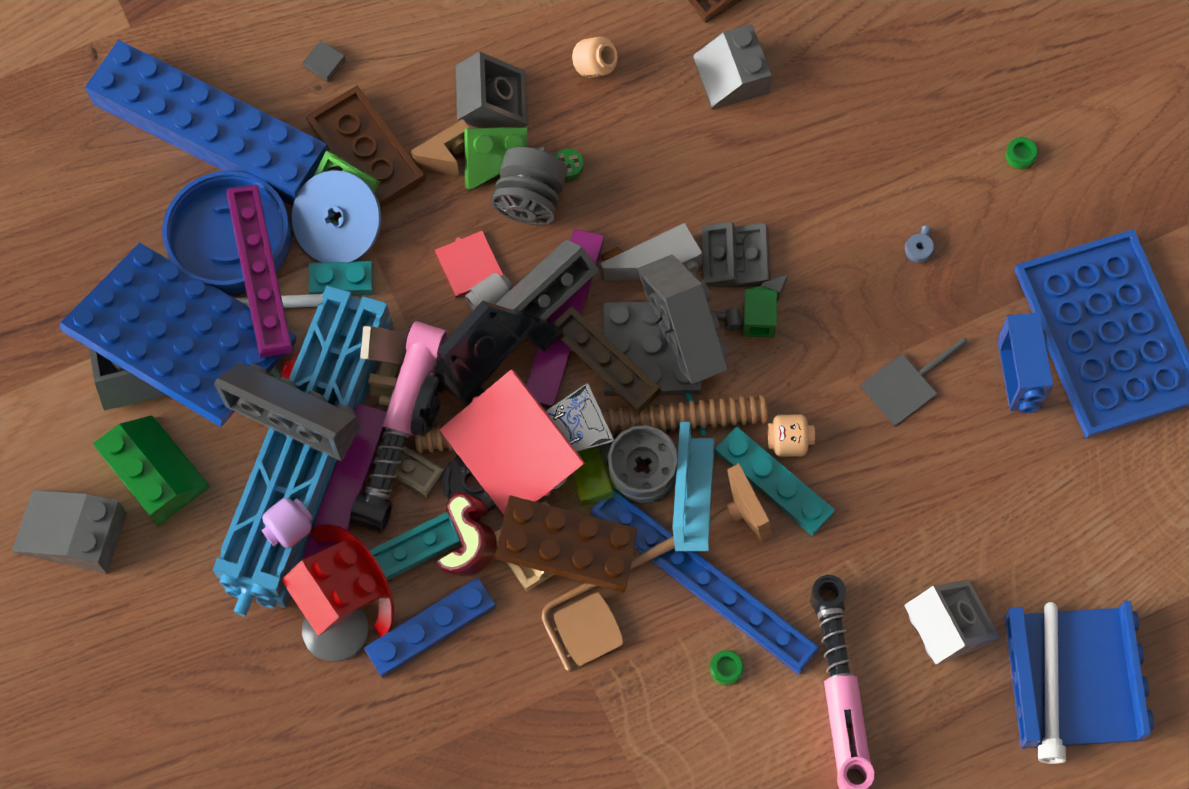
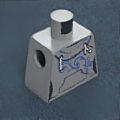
(581, 420)

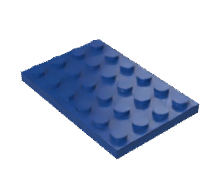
(168, 330)
(1109, 332)

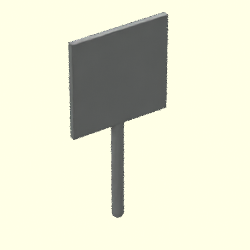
(901, 388)

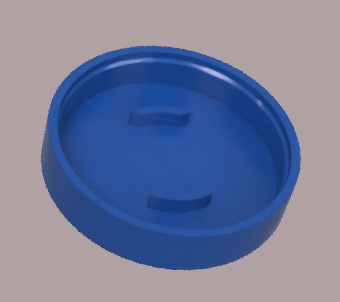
(202, 235)

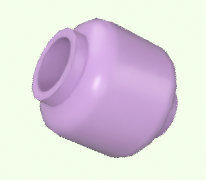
(286, 522)

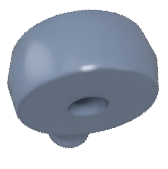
(920, 241)

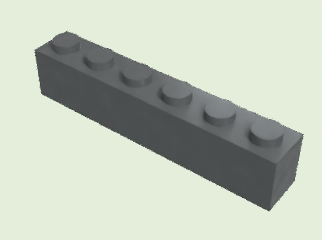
(542, 290)

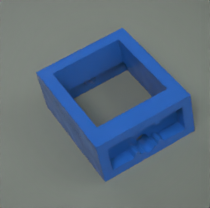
(1025, 362)

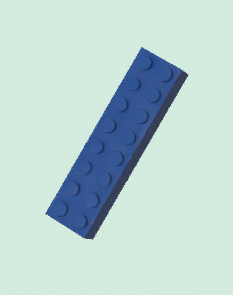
(204, 120)

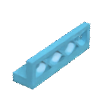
(693, 491)

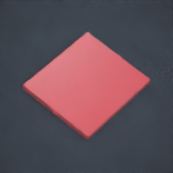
(511, 443)

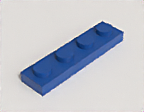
(429, 627)

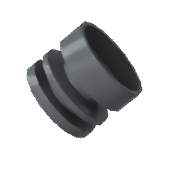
(529, 186)
(645, 447)

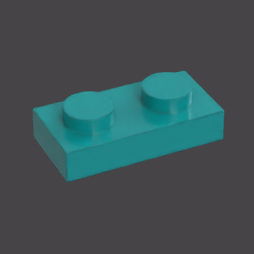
(350, 277)

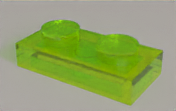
(592, 477)

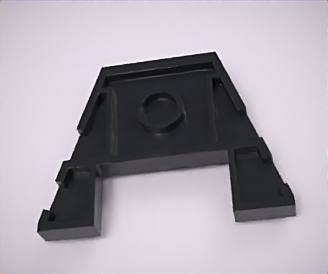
(487, 341)

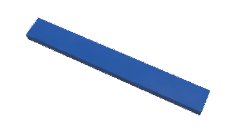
(713, 586)

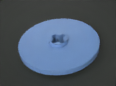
(316, 206)

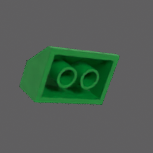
(151, 467)

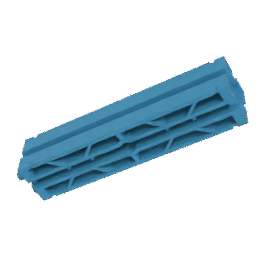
(290, 469)

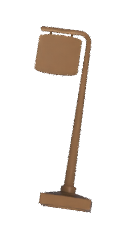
(589, 625)

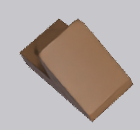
(437, 152)

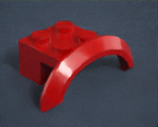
(339, 582)

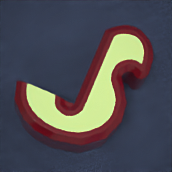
(476, 537)

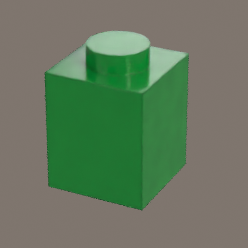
(760, 312)

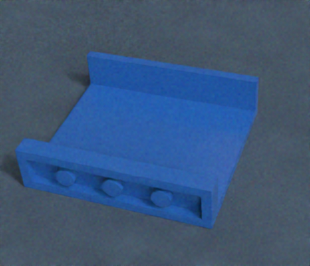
(1097, 676)

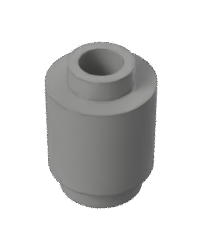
(489, 290)

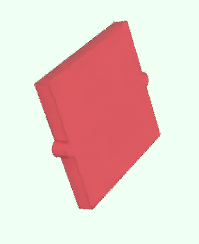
(467, 262)

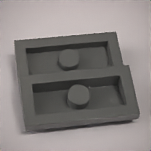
(736, 255)

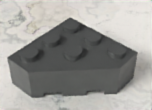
(686, 317)

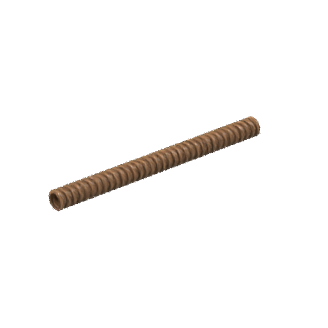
(658, 417)

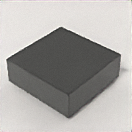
(324, 61)

